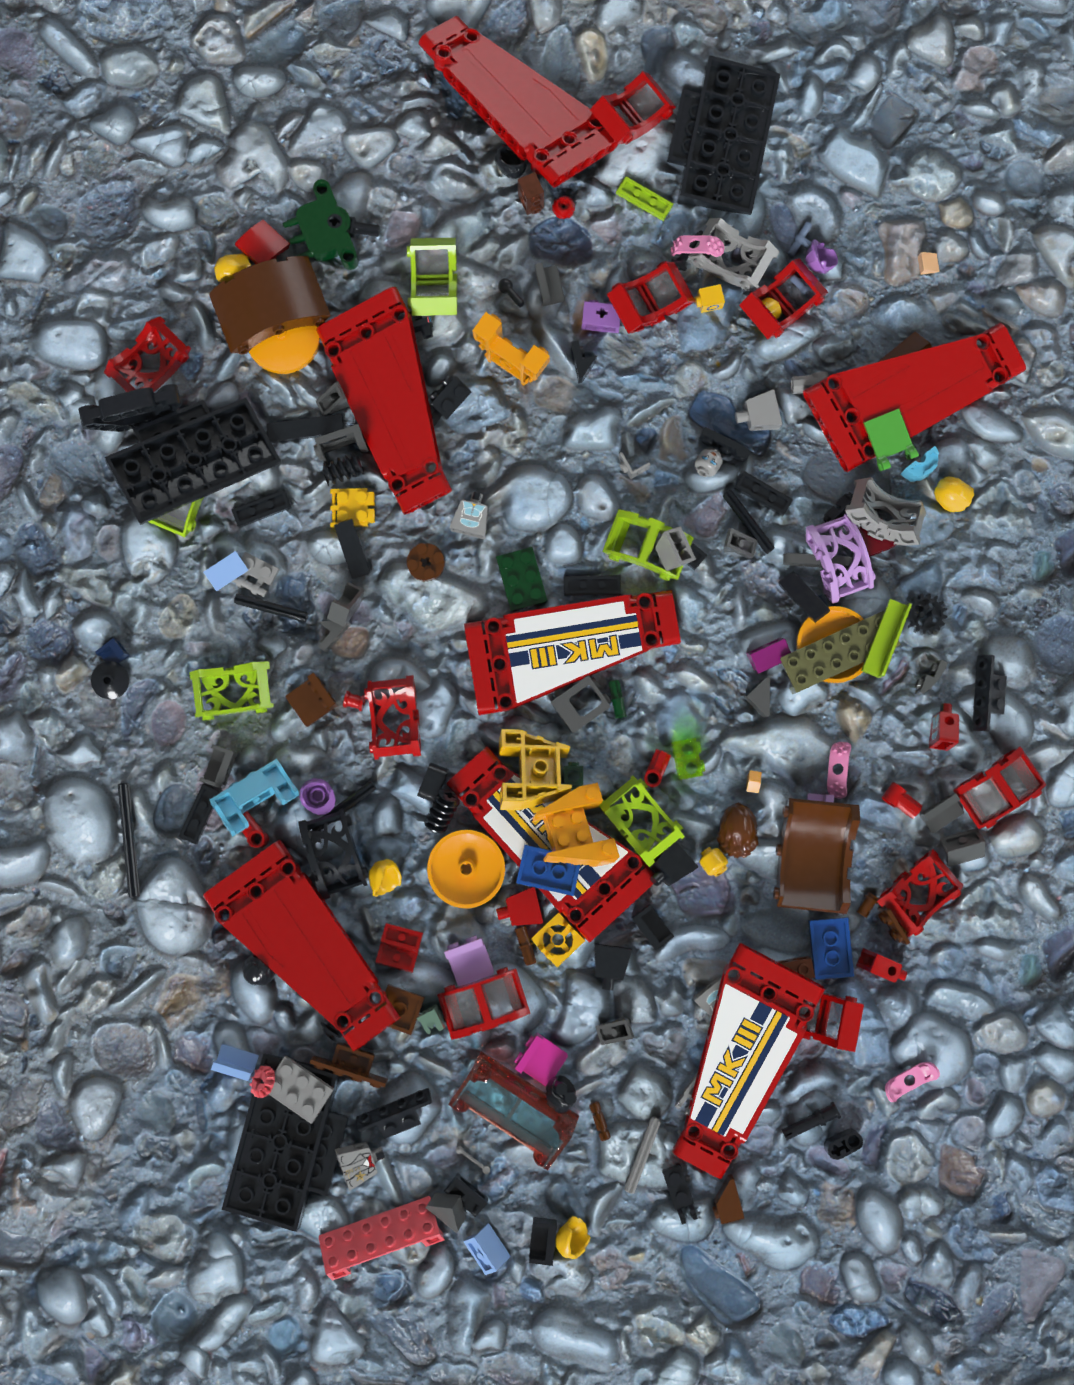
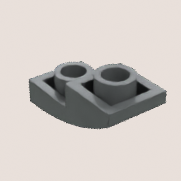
(927, 681)

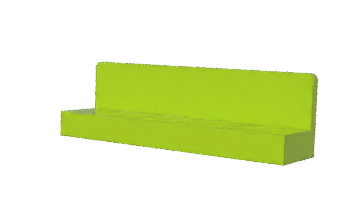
(886, 638)

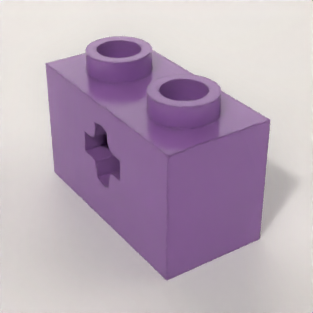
(592, 320)

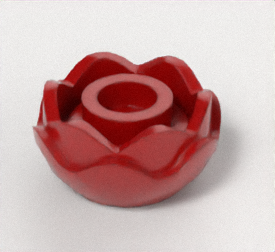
(563, 213)

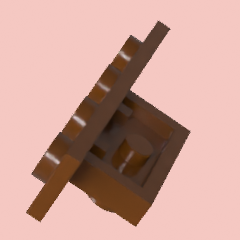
(350, 1063)

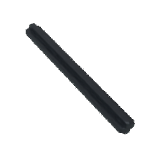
(128, 840)

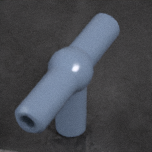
(800, 240)
(804, 288)

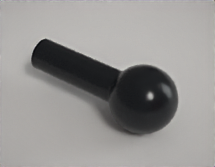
(506, 286)

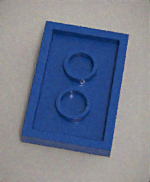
(546, 875)
(831, 948)

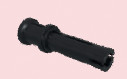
(820, 1117)

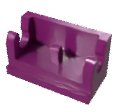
(768, 655)

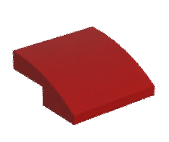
(262, 243)
(399, 948)

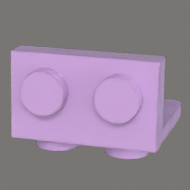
(469, 960)

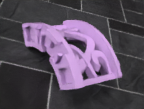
(818, 546)

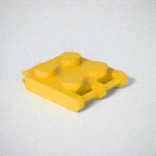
(353, 504)

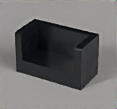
(652, 927)
(542, 1241)

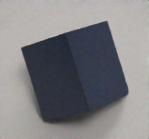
(113, 651)

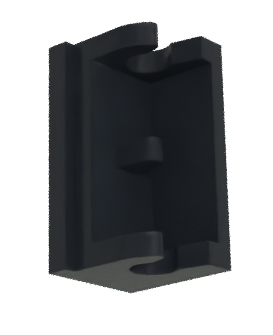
(471, 1197)

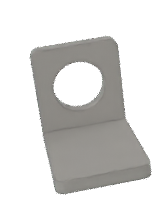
(625, 467)

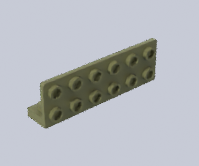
(830, 654)

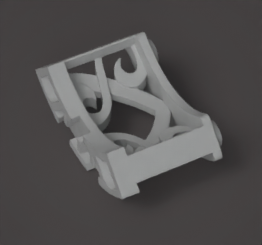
(759, 248)
(870, 496)

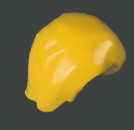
(229, 265)
(953, 494)
(384, 877)
(572, 1238)

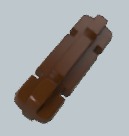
(599, 1121)

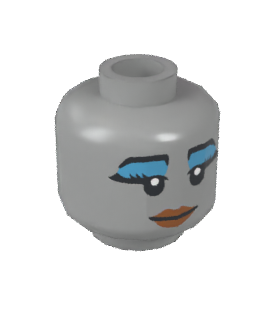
(708, 462)

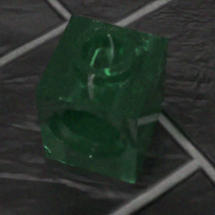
(573, 766)

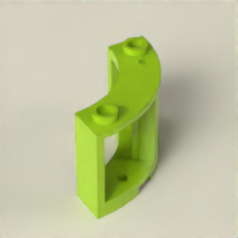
(618, 533)

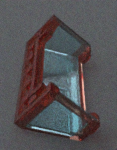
(515, 1108)

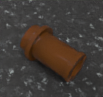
(867, 904)

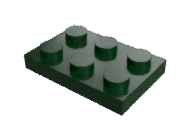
(521, 579)

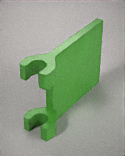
(888, 437)

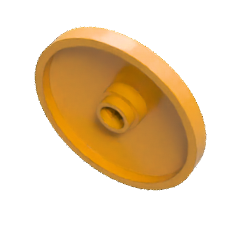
(287, 351)
(834, 621)
(466, 869)

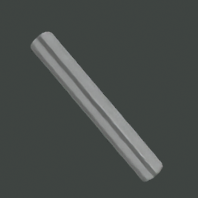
(642, 1155)

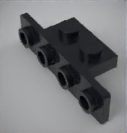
(989, 693)
(395, 1116)

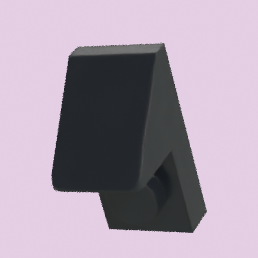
(582, 365)

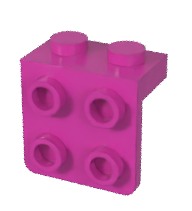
(540, 1059)

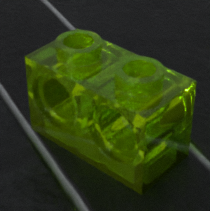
(682, 759)

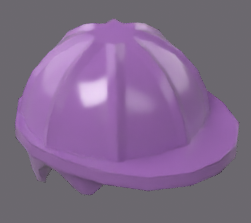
(820, 259)
(317, 796)

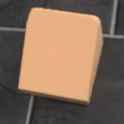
(928, 263)

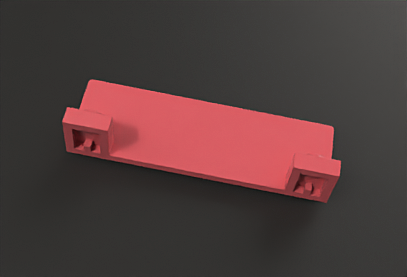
(378, 1237)

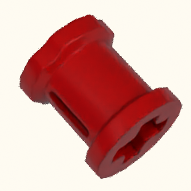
(354, 701)

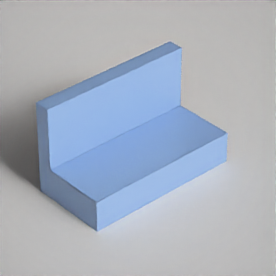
(226, 570)
(235, 1062)
(487, 1249)

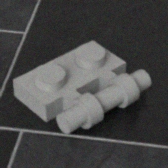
(259, 570)

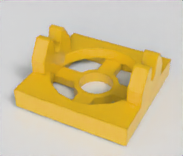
(557, 959)

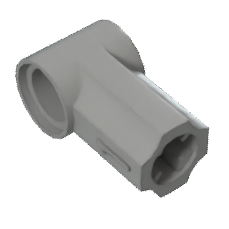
(801, 383)

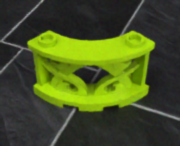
(255, 673)
(641, 847)

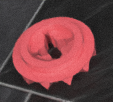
(267, 1074)

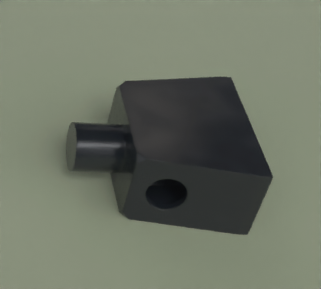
(672, 865)
(610, 963)

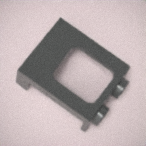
(354, 435)
(569, 714)

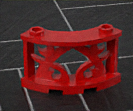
(149, 335)
(412, 738)
(894, 901)

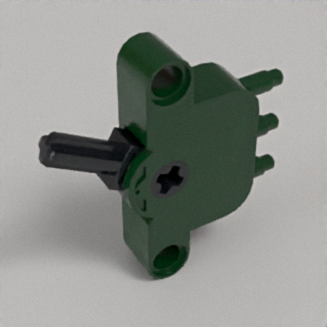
(322, 234)

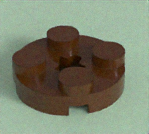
(435, 557)

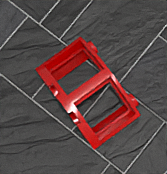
(764, 318)

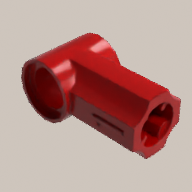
(657, 767)
(897, 797)
(253, 830)

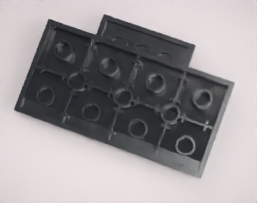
(724, 135)
(190, 457)
(284, 1156)

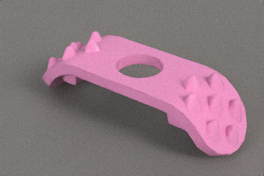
(708, 244)
(838, 783)
(922, 1073)

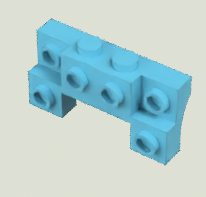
(250, 792)

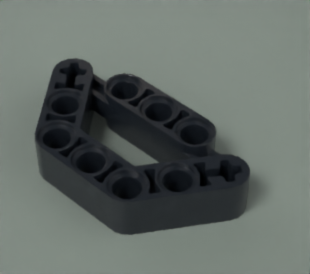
(130, 409)

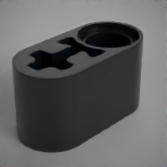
(432, 782)
(843, 1151)

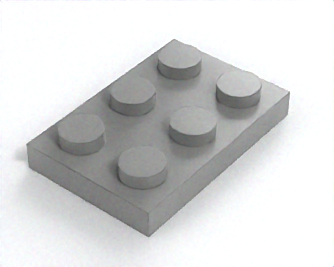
(300, 1089)

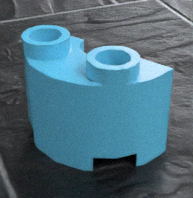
(920, 470)

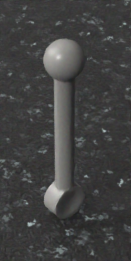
(486, 1169)

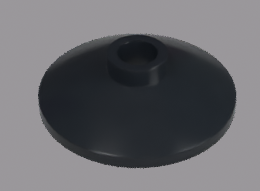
(118, 676)

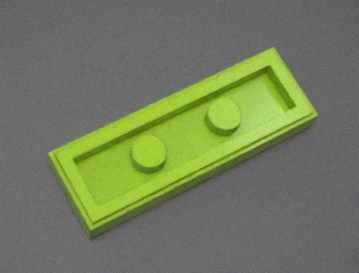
(644, 198)

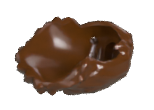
(738, 831)

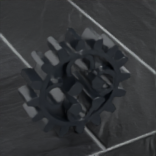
(928, 624)

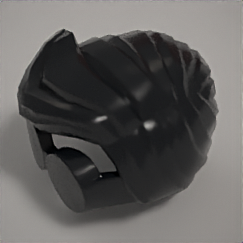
(509, 162)
(256, 971)
(560, 1093)

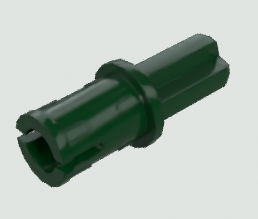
(617, 699)

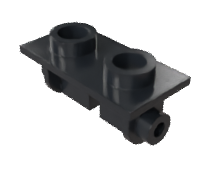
(834, 513)

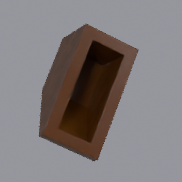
(727, 1202)

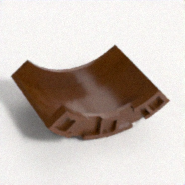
(268, 301)
(816, 855)

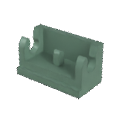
(431, 1017)

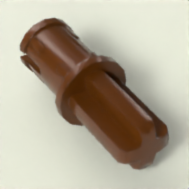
(525, 945)

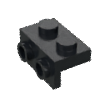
(449, 396)

